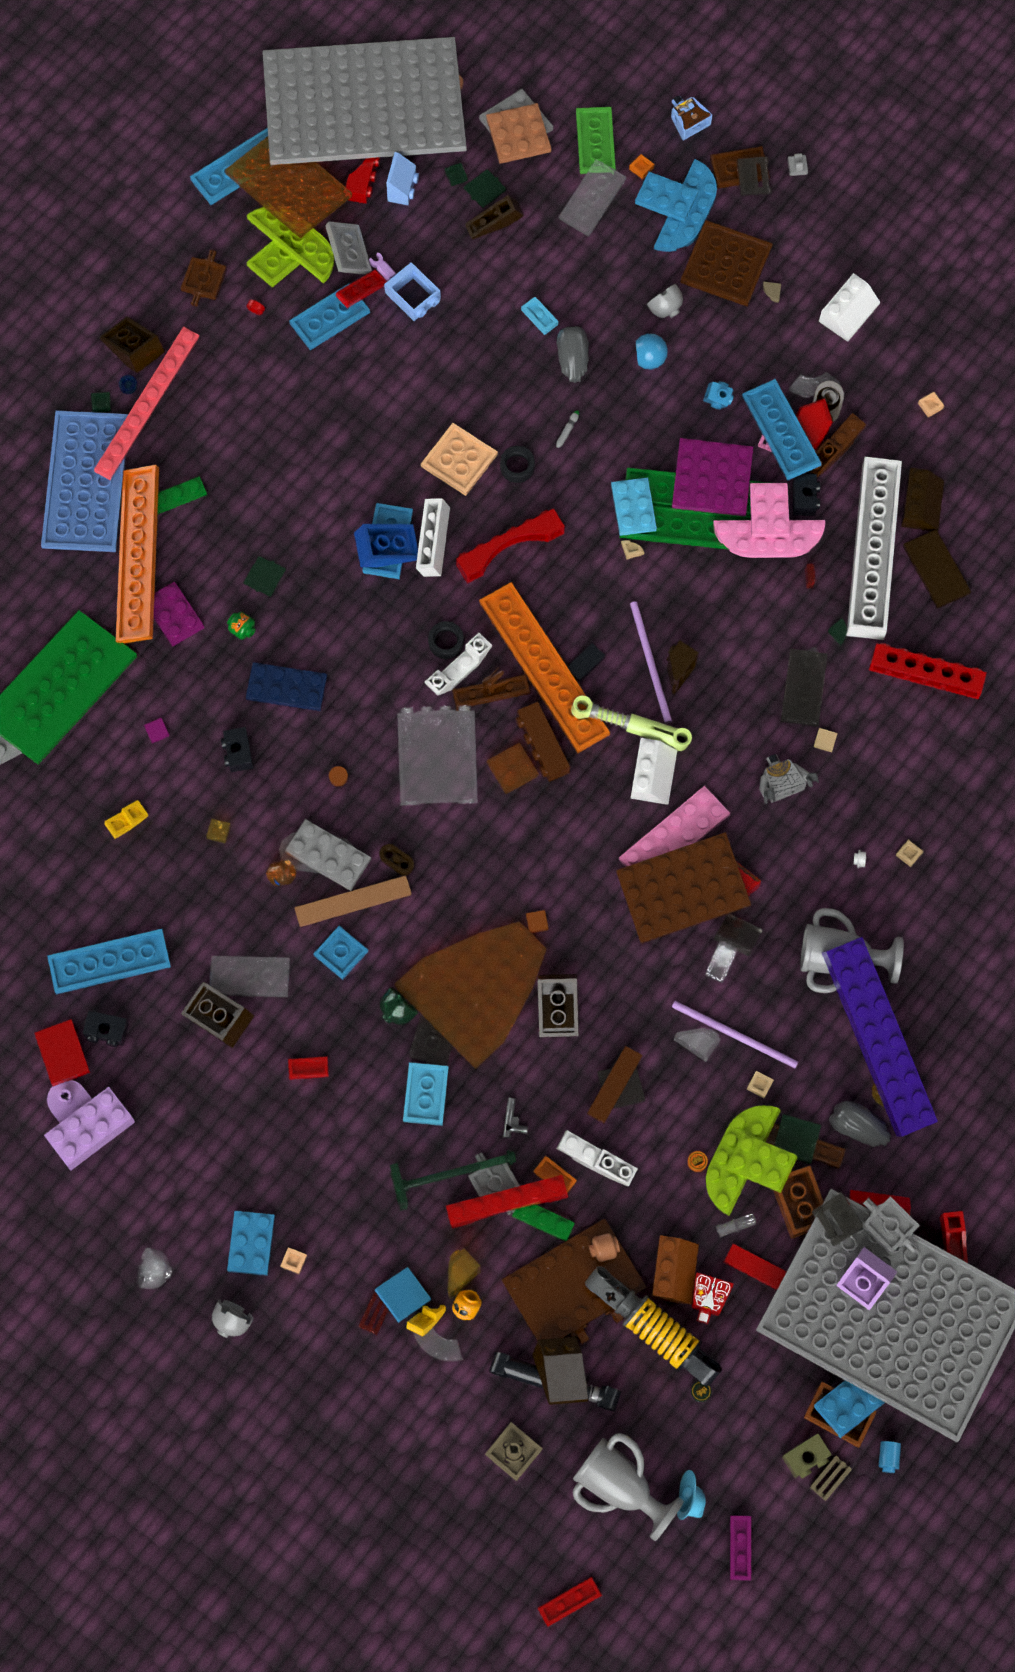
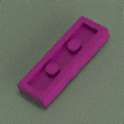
(740, 1548)

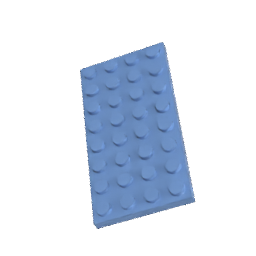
(81, 504)

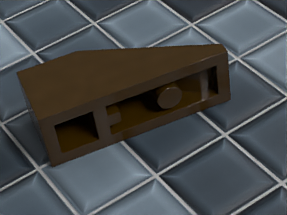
(495, 217)

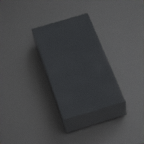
(586, 662)

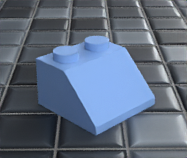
(401, 180)

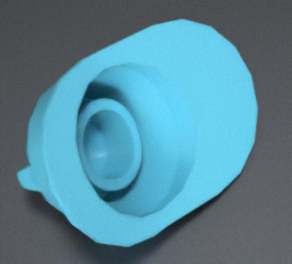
(693, 1497)

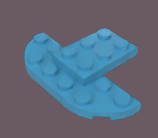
(684, 204)

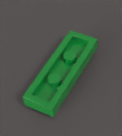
(180, 494)
(545, 1221)

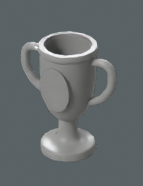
(820, 939)
(621, 1484)

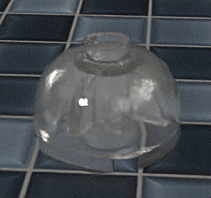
(153, 1269)

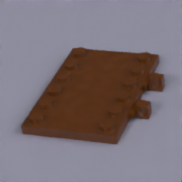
(554, 1291)

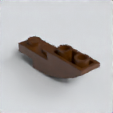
(838, 444)

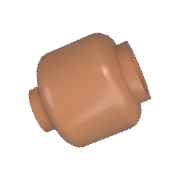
(604, 1247)

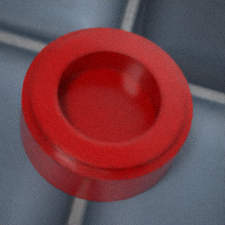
(255, 307)

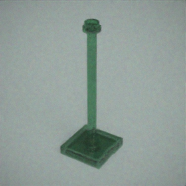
(402, 1186)

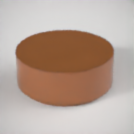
(338, 776)

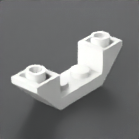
(461, 667)

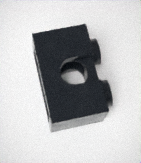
(803, 504)
(237, 739)
(97, 1021)

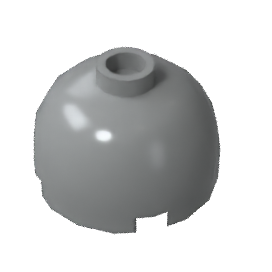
(667, 302)
(230, 1319)

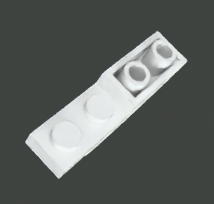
(596, 1159)

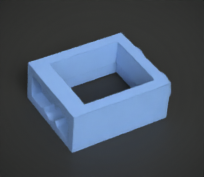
(401, 279)

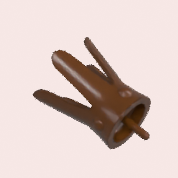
(489, 681)

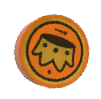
(697, 1161)

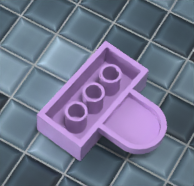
(84, 1121)

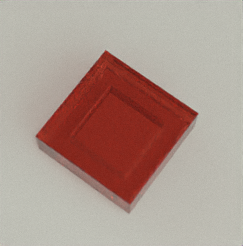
(810, 576)

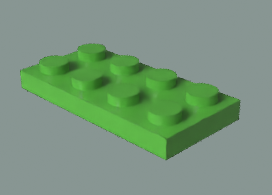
(595, 137)

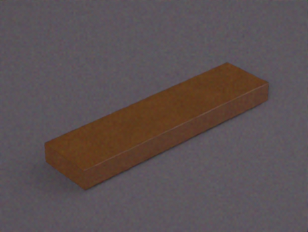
(474, 696)
(614, 1084)
(824, 1152)

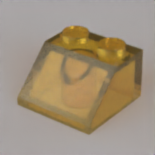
(461, 1272)

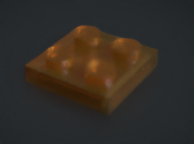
(512, 768)

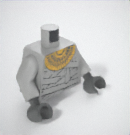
(784, 779)

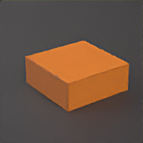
(641, 166)

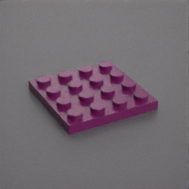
(712, 477)

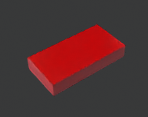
(308, 1068)

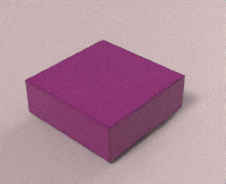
(156, 730)

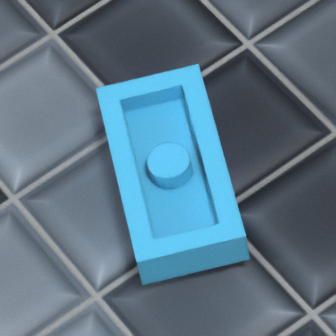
(539, 315)

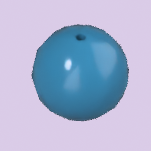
(651, 351)

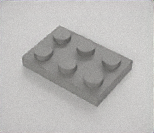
(348, 248)

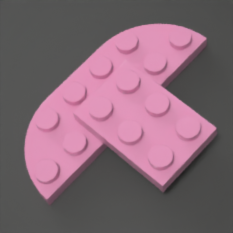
(769, 530)

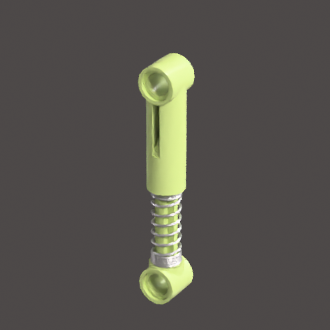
(633, 723)

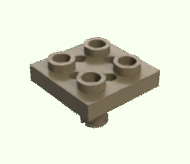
(514, 1451)

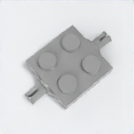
(492, 1179)
(890, 1225)

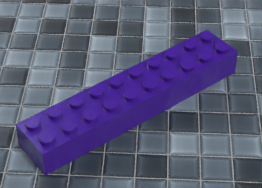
(879, 1037)

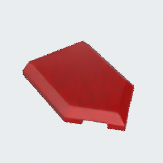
(815, 421)

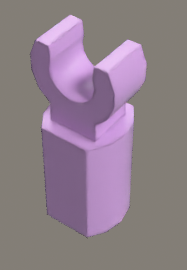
(382, 267)

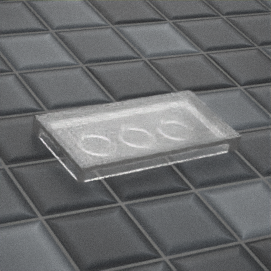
(592, 197)
(250, 976)

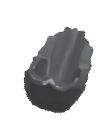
(573, 352)
(859, 1124)

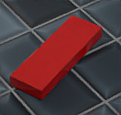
(361, 288)
(755, 1266)
(569, 1601)

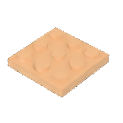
(459, 459)

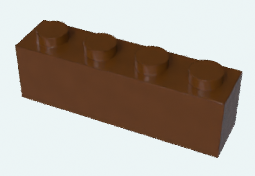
(543, 742)

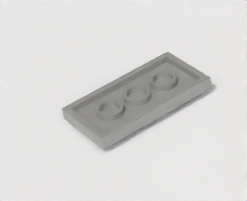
(328, 855)

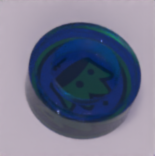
(128, 384)

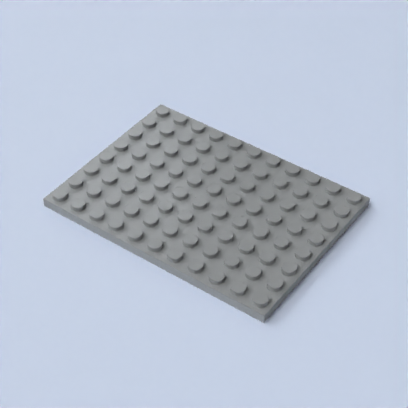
(363, 101)
(921, 1343)

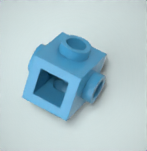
(718, 395)

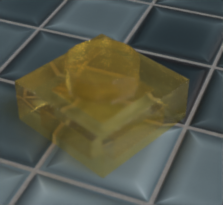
(218, 831)

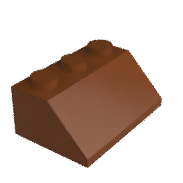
(675, 1270)
(854, 1436)

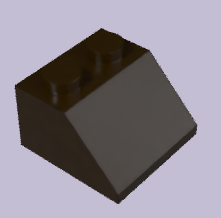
(681, 663)

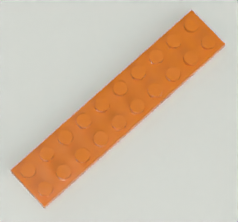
(137, 554)
(542, 665)

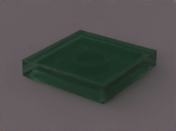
(798, 1137)

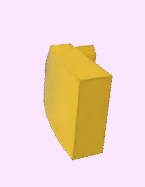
(425, 1321)

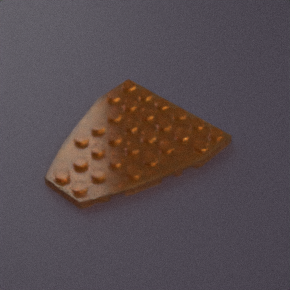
(476, 988)

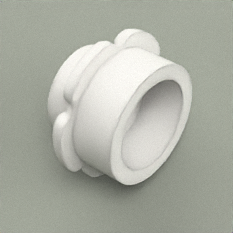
(859, 859)

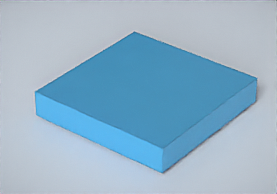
(340, 952)
(403, 1294)

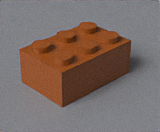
(798, 1201)

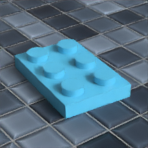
(633, 506)
(425, 1094)

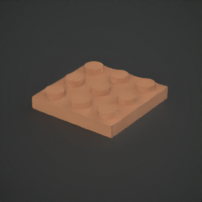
(518, 133)

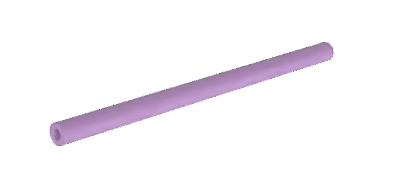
(651, 663)
(734, 1034)

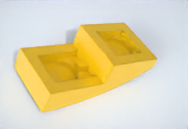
(126, 820)

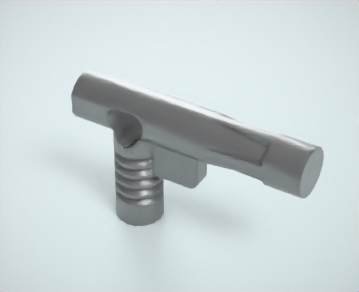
(512, 1121)

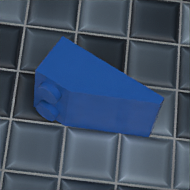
(386, 544)

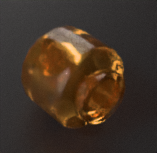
(281, 873)

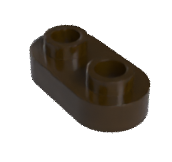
(397, 860)

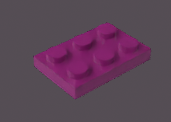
(175, 614)

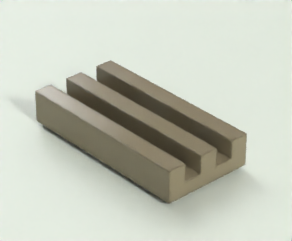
(841, 1465)

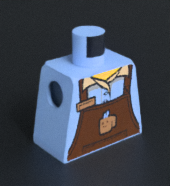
(689, 116)

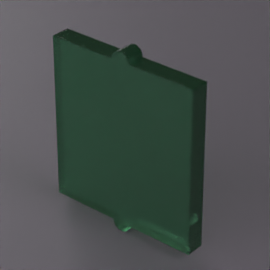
(484, 188)
(264, 576)

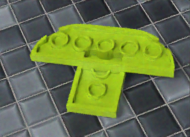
(288, 250)
(746, 1156)

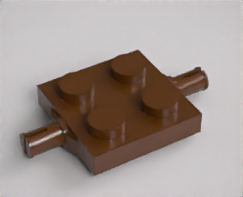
(203, 278)

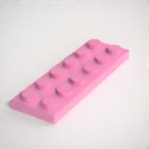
(681, 828)

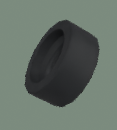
(517, 451)
(446, 626)

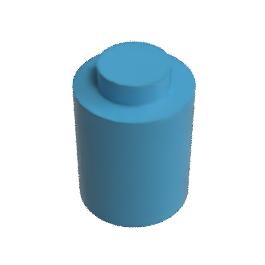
(889, 1456)

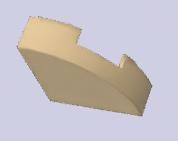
(631, 549)

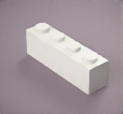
(433, 537)

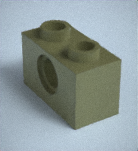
(816, 1448)

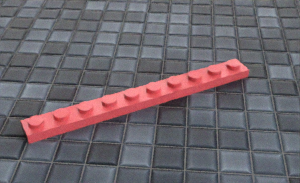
(146, 403)

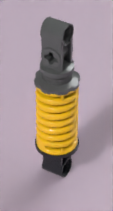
(644, 1317)

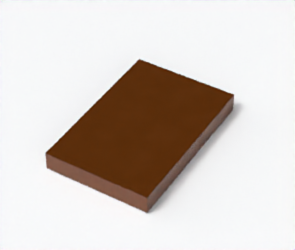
(725, 165)

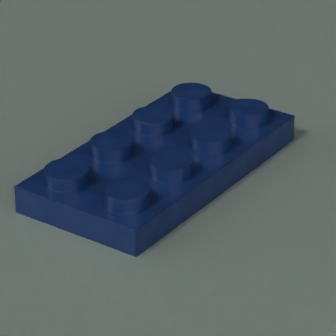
(286, 686)

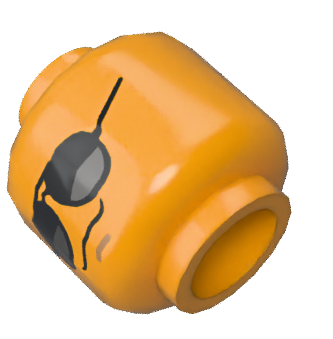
(466, 1304)

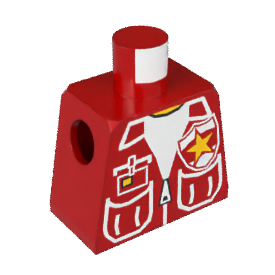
(709, 1296)

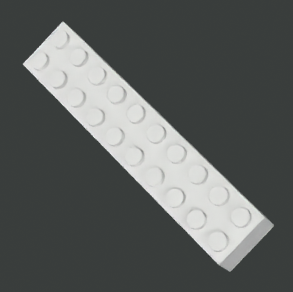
(874, 548)

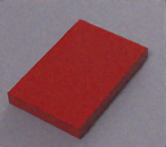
(62, 1052)

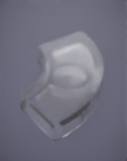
(807, 386)
(439, 1347)

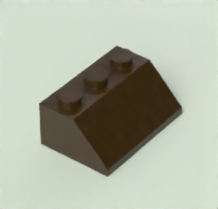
(922, 500)

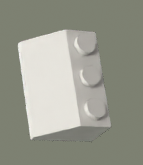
(849, 308)
(654, 771)

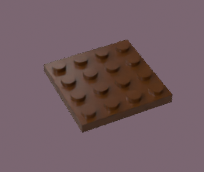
(726, 263)

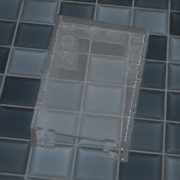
(437, 755)

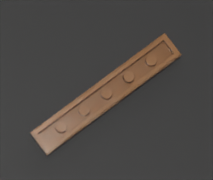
(352, 901)

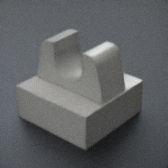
(797, 165)

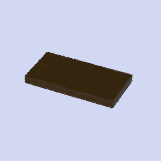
(936, 569)

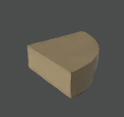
(772, 290)

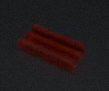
(369, 1328)

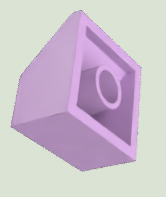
(866, 1278)

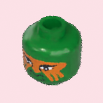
(241, 625)

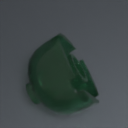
(396, 1008)

